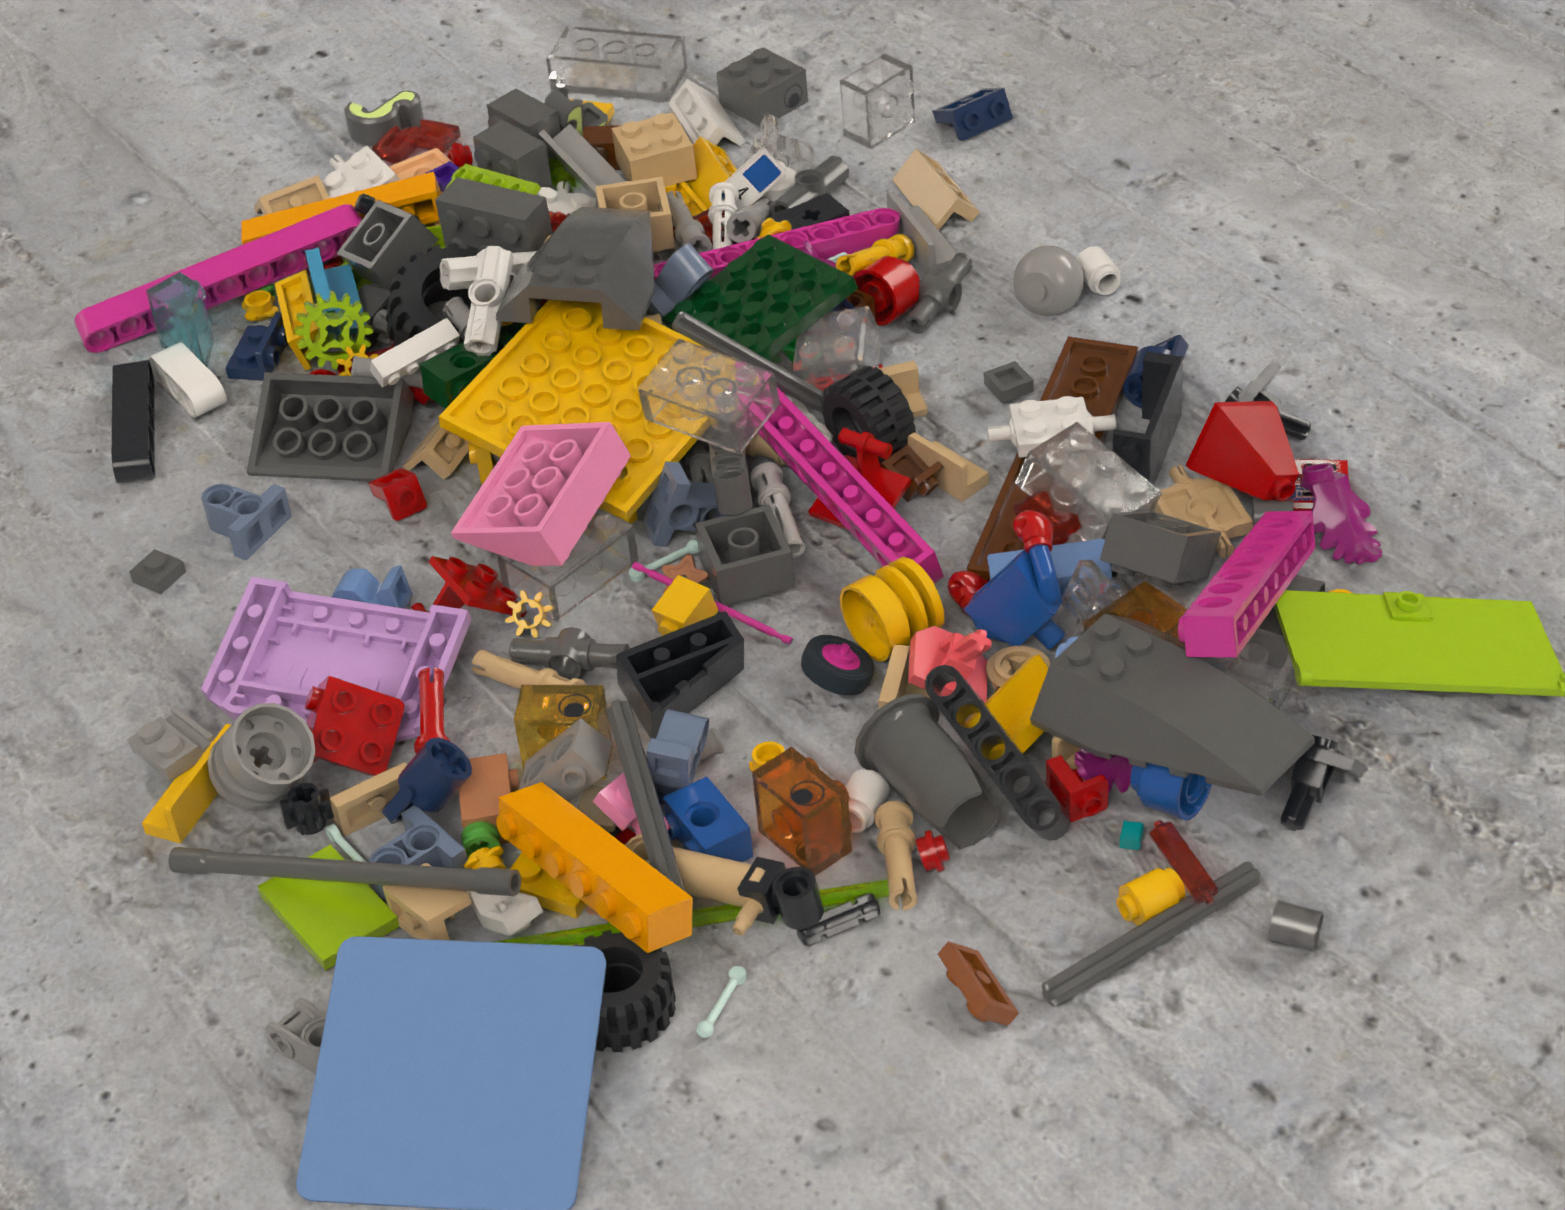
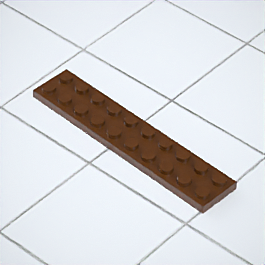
(1083, 370)

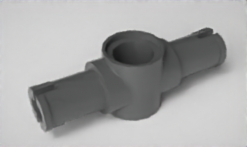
(939, 293)
(567, 654)

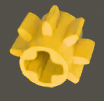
(348, 363)
(520, 607)

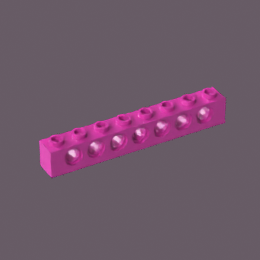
(844, 489)
(1248, 585)

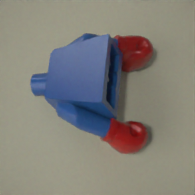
(1021, 594)

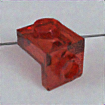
(1063, 522)

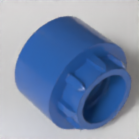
(1168, 792)

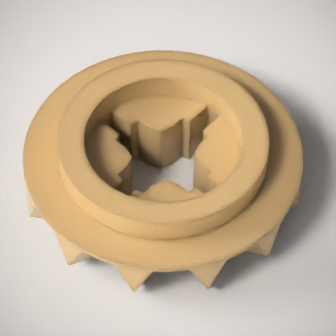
(1009, 659)

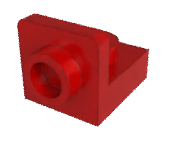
(400, 492)
(1077, 796)

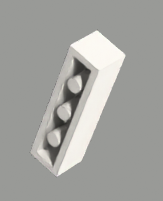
(407, 356)

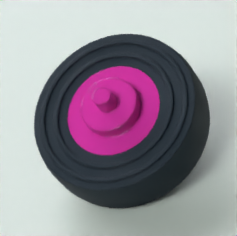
(837, 665)

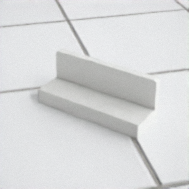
(703, 115)

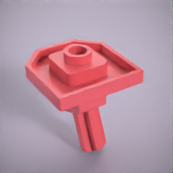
(940, 647)

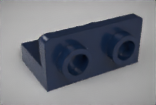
(975, 112)
(258, 351)

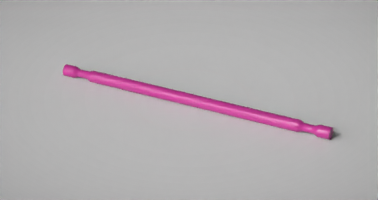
(721, 607)

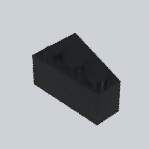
(680, 669)

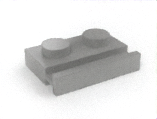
(171, 743)

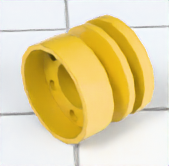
(890, 607)

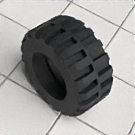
(418, 287)

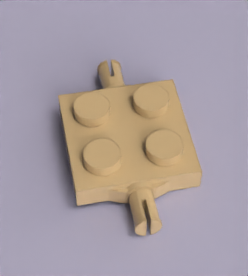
(1206, 504)

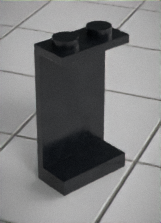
(1162, 407)

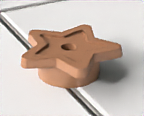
(685, 568)

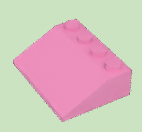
(544, 492)

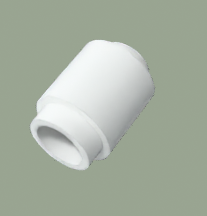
(1099, 270)
(866, 793)

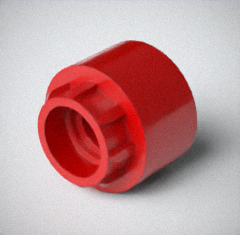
(892, 285)

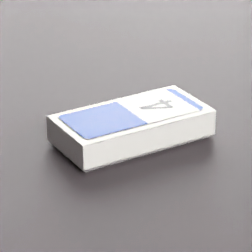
(755, 177)

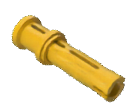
(897, 246)

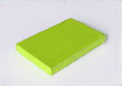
(327, 911)

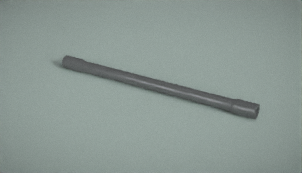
(481, 880)

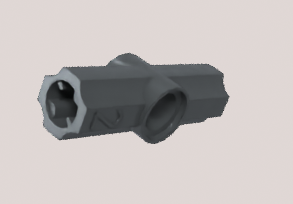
(812, 183)

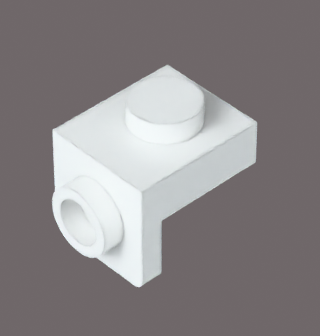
(505, 913)

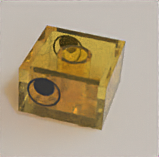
(551, 709)

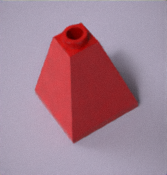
(1246, 450)

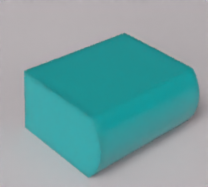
(1131, 835)

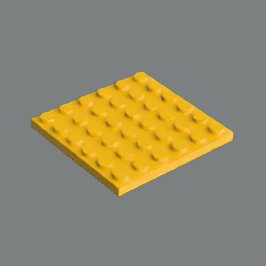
(572, 373)

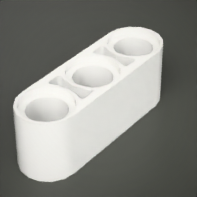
(187, 379)

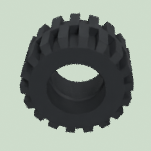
(868, 403)
(648, 1002)

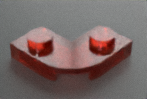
(399, 145)

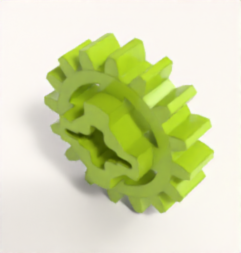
(321, 341)

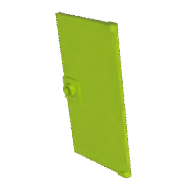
(1418, 643)

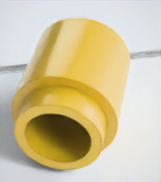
(1149, 895)

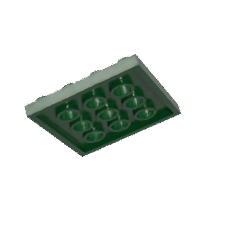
(778, 278)

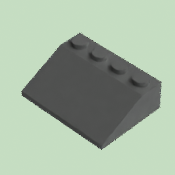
(329, 427)

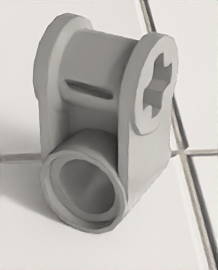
(299, 1034)

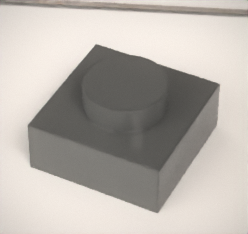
(1008, 382)
(157, 571)

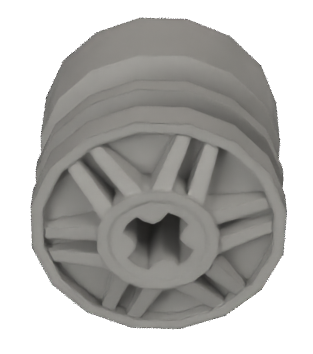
(272, 740)

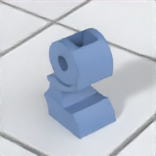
(364, 587)

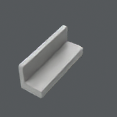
(581, 159)
(930, 246)

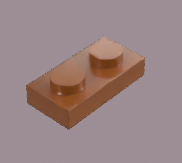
(977, 983)

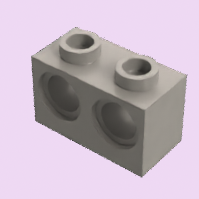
(569, 761)

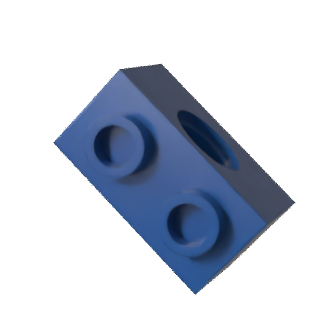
(707, 822)

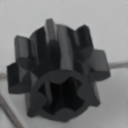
(307, 809)

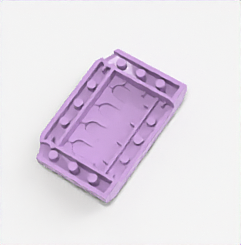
(295, 640)

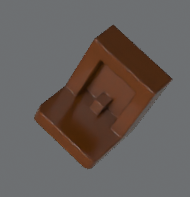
(911, 465)

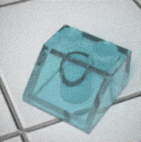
(182, 315)

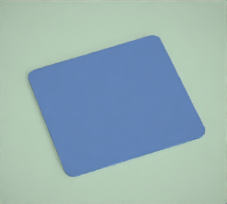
(453, 1075)

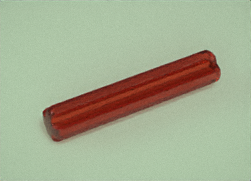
(1184, 862)

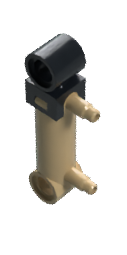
(759, 888)

